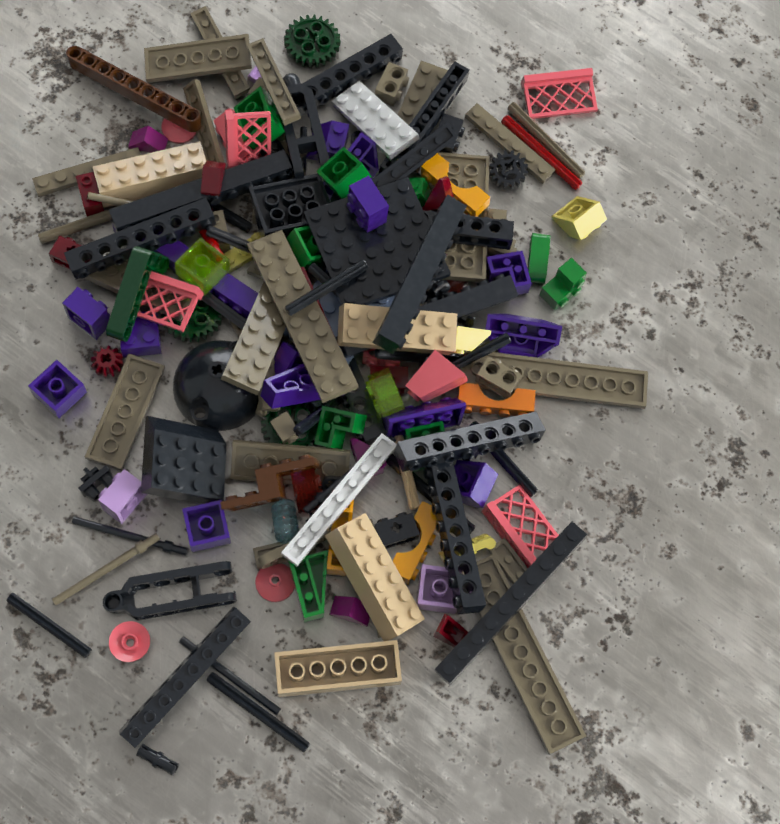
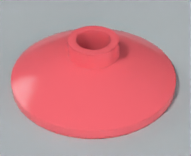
(176, 133)
(271, 591)
(129, 631)

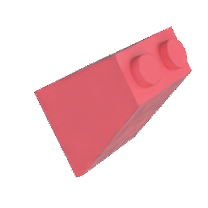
(435, 378)

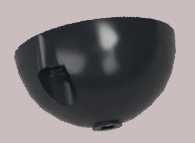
(197, 384)

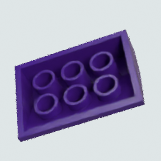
(446, 410)

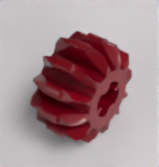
(107, 367)

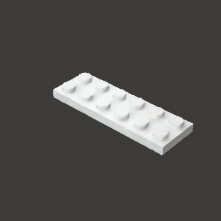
(375, 120)

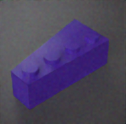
(289, 388)

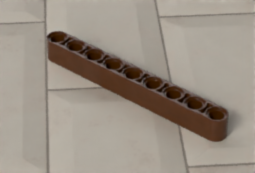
(134, 89)

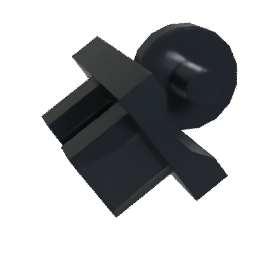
(93, 480)

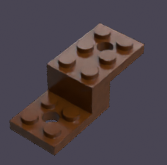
(269, 483)

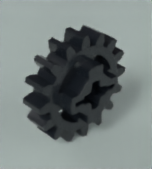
(503, 163)

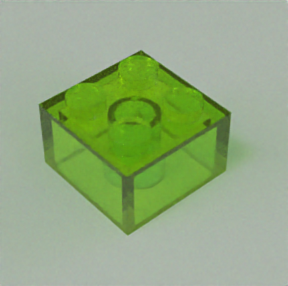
(202, 266)
(385, 391)

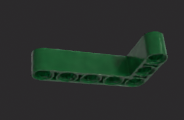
(132, 291)

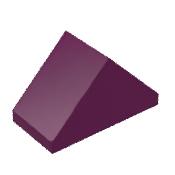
(148, 140)
(350, 609)

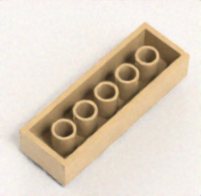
(150, 172)
(429, 332)
(374, 577)
(337, 668)

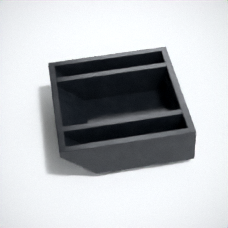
(183, 461)

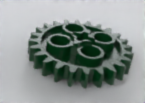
(320, 33)
(210, 318)
(300, 409)

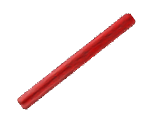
(524, 136)

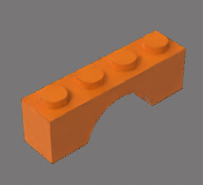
(519, 403)

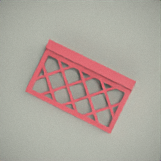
(556, 79)
(232, 136)
(176, 287)
(505, 529)

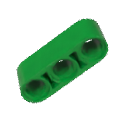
(538, 257)

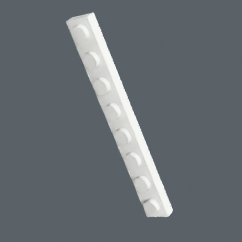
(338, 500)

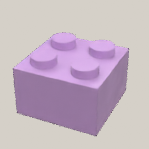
(121, 496)
(434, 590)

